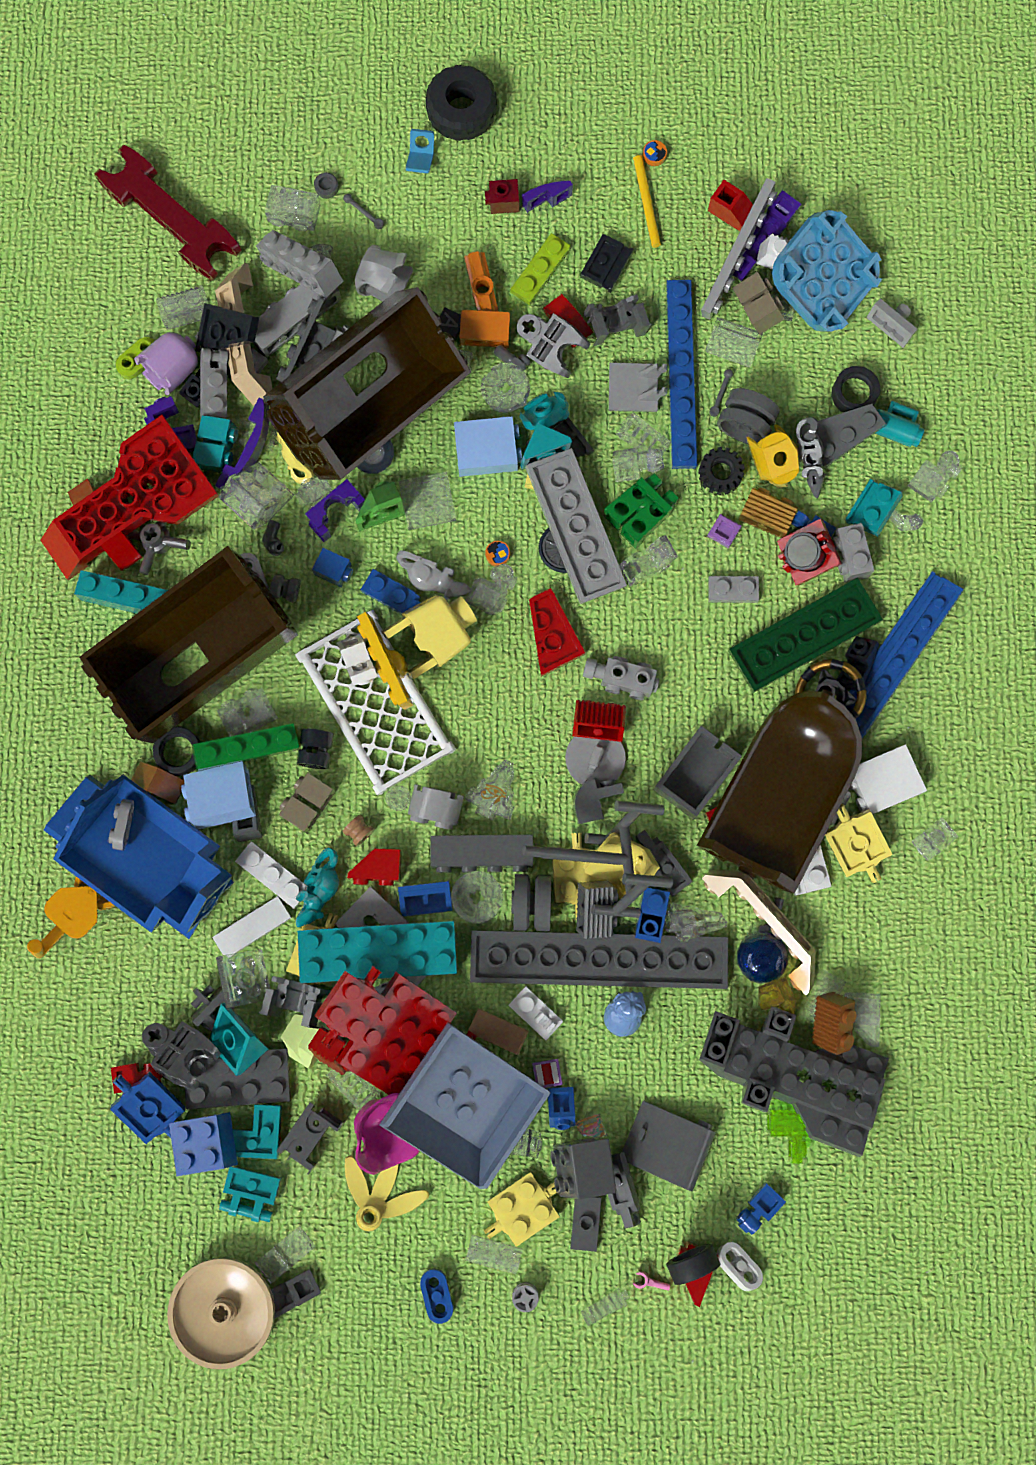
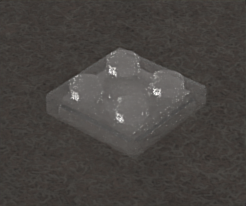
(427, 500)
(243, 977)

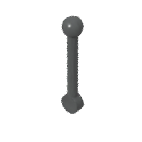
(378, 223)
(714, 411)

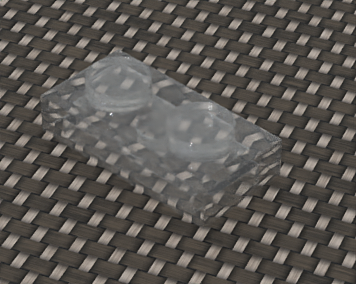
(824, 984)

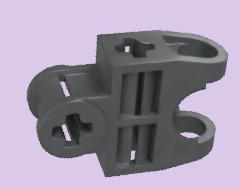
(550, 341)
(177, 1051)

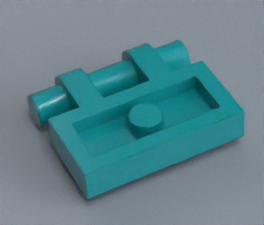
(253, 1186)

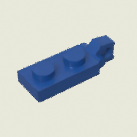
(389, 592)

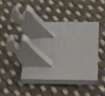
(635, 387)

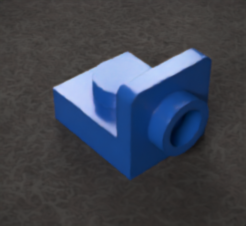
(561, 1108)

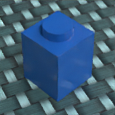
(332, 567)

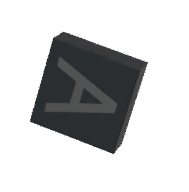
(450, 322)

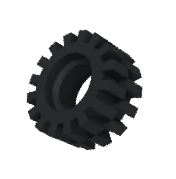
(728, 458)

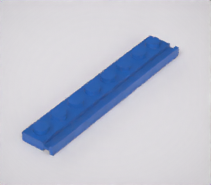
(905, 645)

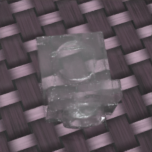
(934, 839)
(529, 1144)

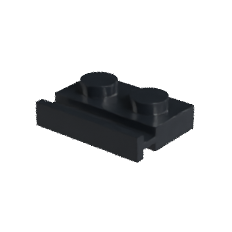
(606, 263)

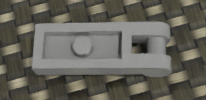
(213, 383)

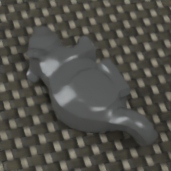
(811, 453)

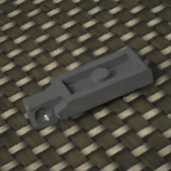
(668, 864)
(625, 1199)

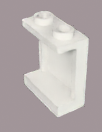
(887, 781)

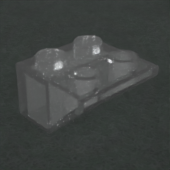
(255, 495)

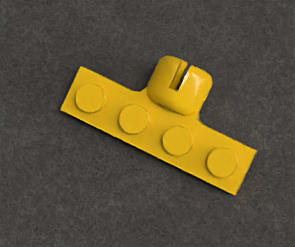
(389, 663)

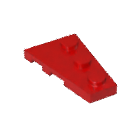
(553, 633)

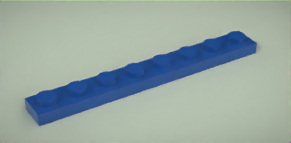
(681, 374)

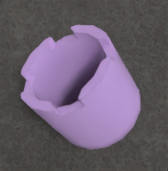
(168, 361)

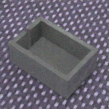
(697, 773)

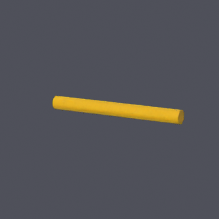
(647, 202)

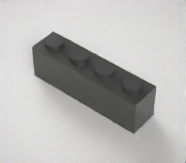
(480, 852)

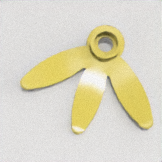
(375, 1203)

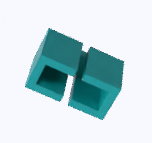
(218, 439)

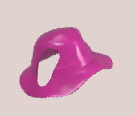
(380, 1146)

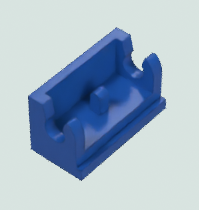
(425, 898)

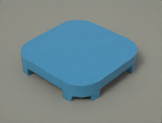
(826, 271)

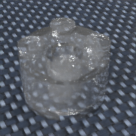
(490, 891)

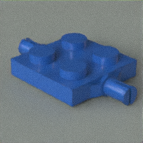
(146, 1107)

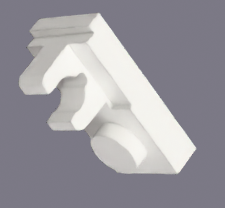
(535, 1013)

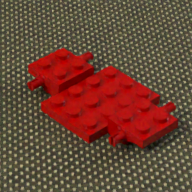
(385, 1030)

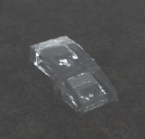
(285, 1254)

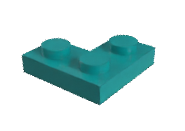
(265, 1136)

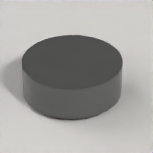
(326, 185)

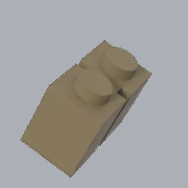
(758, 302)
(312, 791)

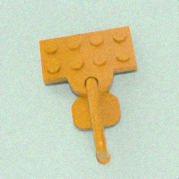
(73, 912)

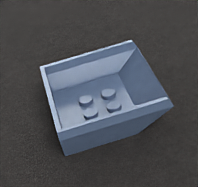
(465, 1107)

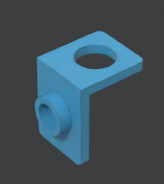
(420, 157)

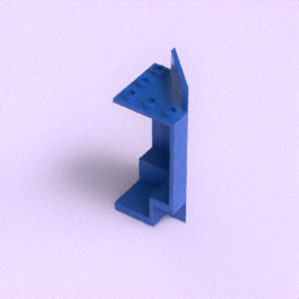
(160, 873)

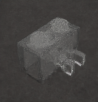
(292, 208)

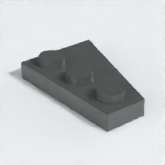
(846, 431)

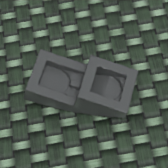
(294, 1292)

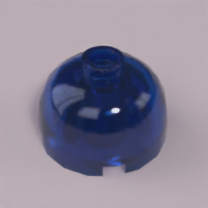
(762, 957)

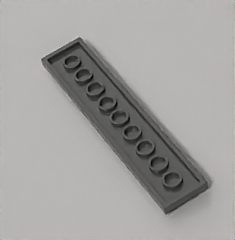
(598, 961)

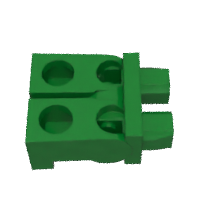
(648, 505)

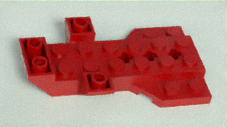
(104, 519)

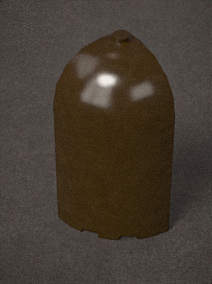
(787, 789)

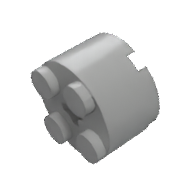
(435, 806)

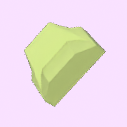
(298, 1038)

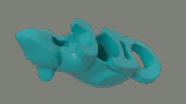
(321, 887)

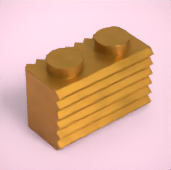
(768, 512)

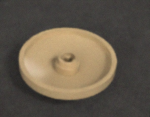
(221, 1313)

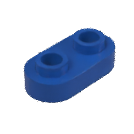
(436, 1295)

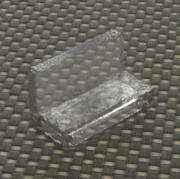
(733, 342)

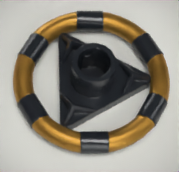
(829, 683)

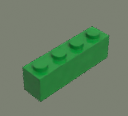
(245, 747)

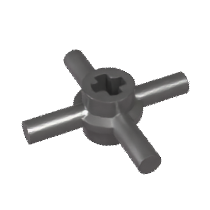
(156, 540)

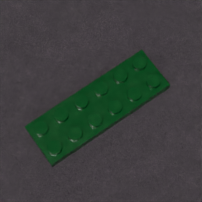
(805, 635)

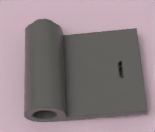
(671, 1146)

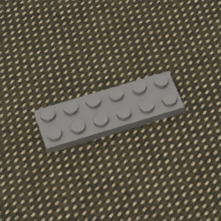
(575, 526)

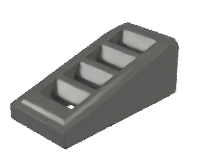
(249, 833)

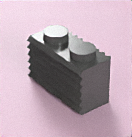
(595, 893)

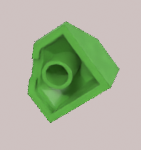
(380, 506)

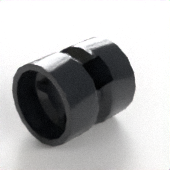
(318, 740)

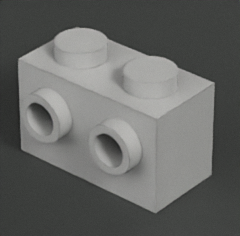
(853, 552)

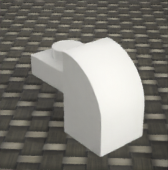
(357, 660)

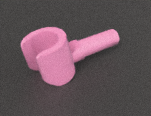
(651, 1282)

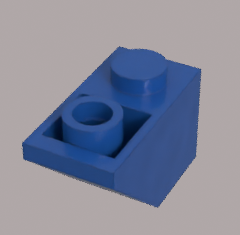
(652, 916)

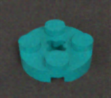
(545, 410)

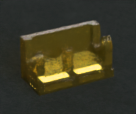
(777, 995)

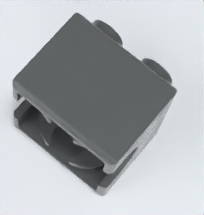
(583, 1168)

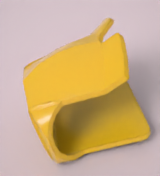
(764, 453)

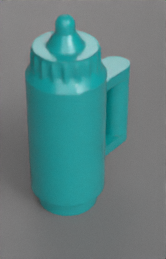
(899, 428)

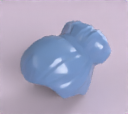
(625, 1013)

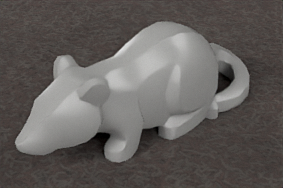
(427, 577)

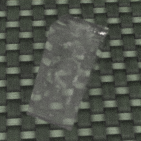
(868, 1016)

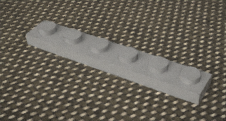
(735, 258)

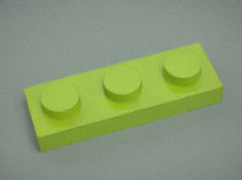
(540, 269)

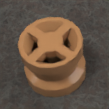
(358, 830)

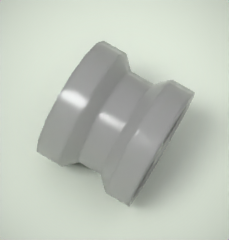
(526, 1302)

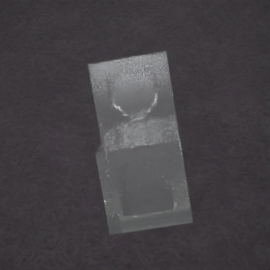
(648, 562)

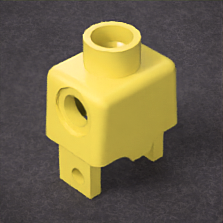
(437, 630)

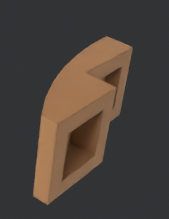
(498, 1031)

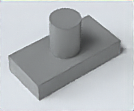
(893, 321)

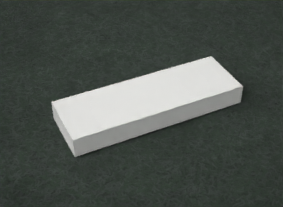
(252, 927)

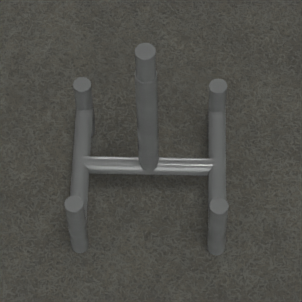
(634, 883)

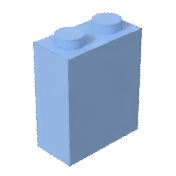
(487, 446)
(218, 795)

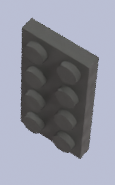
(262, 1082)

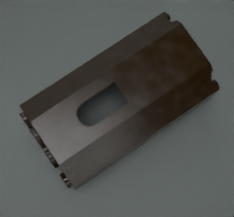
(336, 428)
(219, 609)

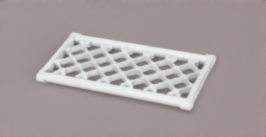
(379, 786)

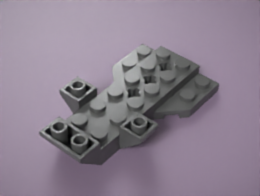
(770, 1066)

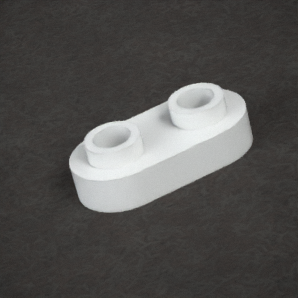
(740, 1265)

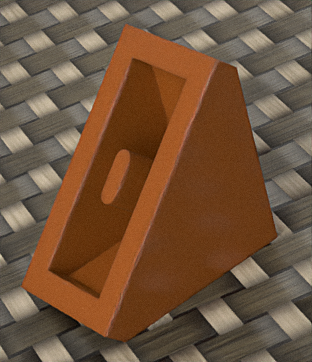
(158, 782)

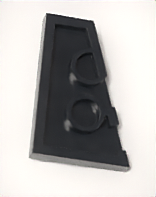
(225, 328)

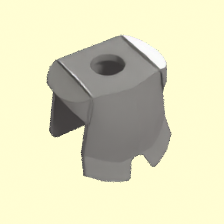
(382, 273)

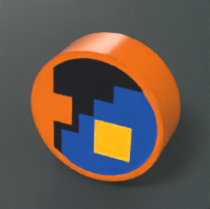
(654, 153)
(497, 553)

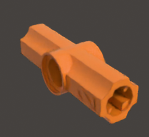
(480, 276)

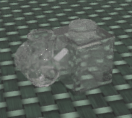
(630, 463)
(932, 479)
(491, 596)

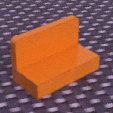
(484, 328)

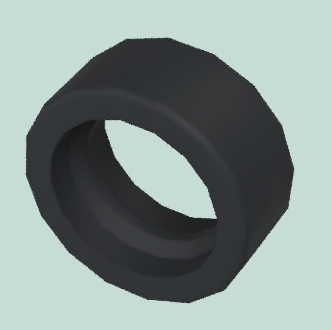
(860, 373)
(159, 756)
(693, 1264)

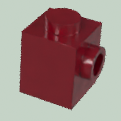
(502, 196)

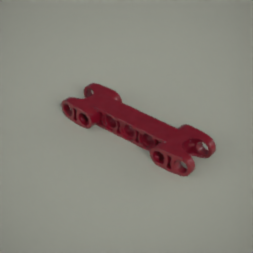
(198, 239)

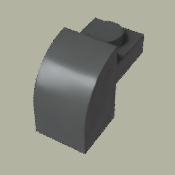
(587, 802)

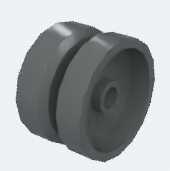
(747, 415)
(531, 902)

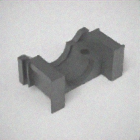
(617, 318)
(294, 997)
(307, 1134)

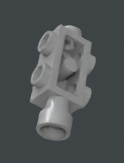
(627, 681)

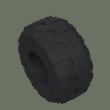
(456, 83)

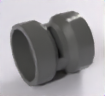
(285, 588)

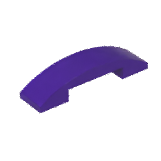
(776, 221)
(254, 445)

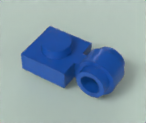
(765, 1203)

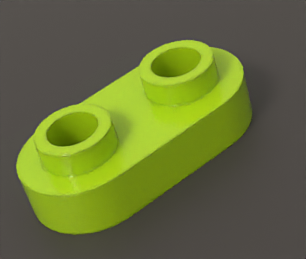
(133, 370)

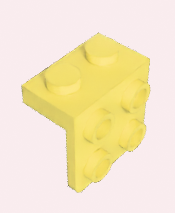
(643, 863)

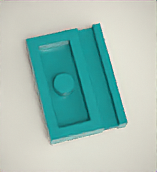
(874, 507)

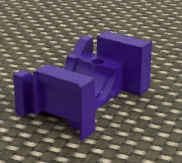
(344, 494)

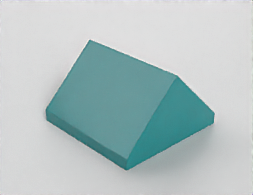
(543, 444)
(235, 1040)

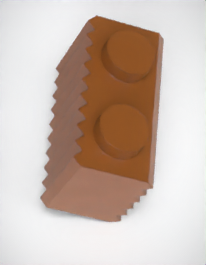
(834, 1023)

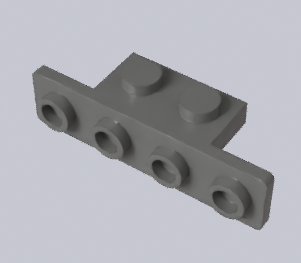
(312, 340)

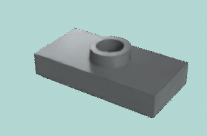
(585, 1224)

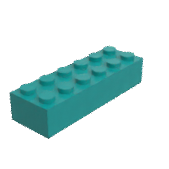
(400, 948)

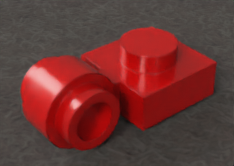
(132, 1073)

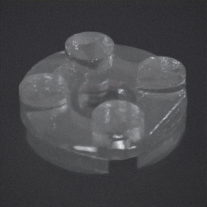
(515, 397)

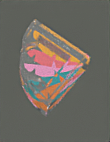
(592, 1127)

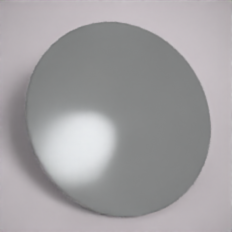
(594, 759)

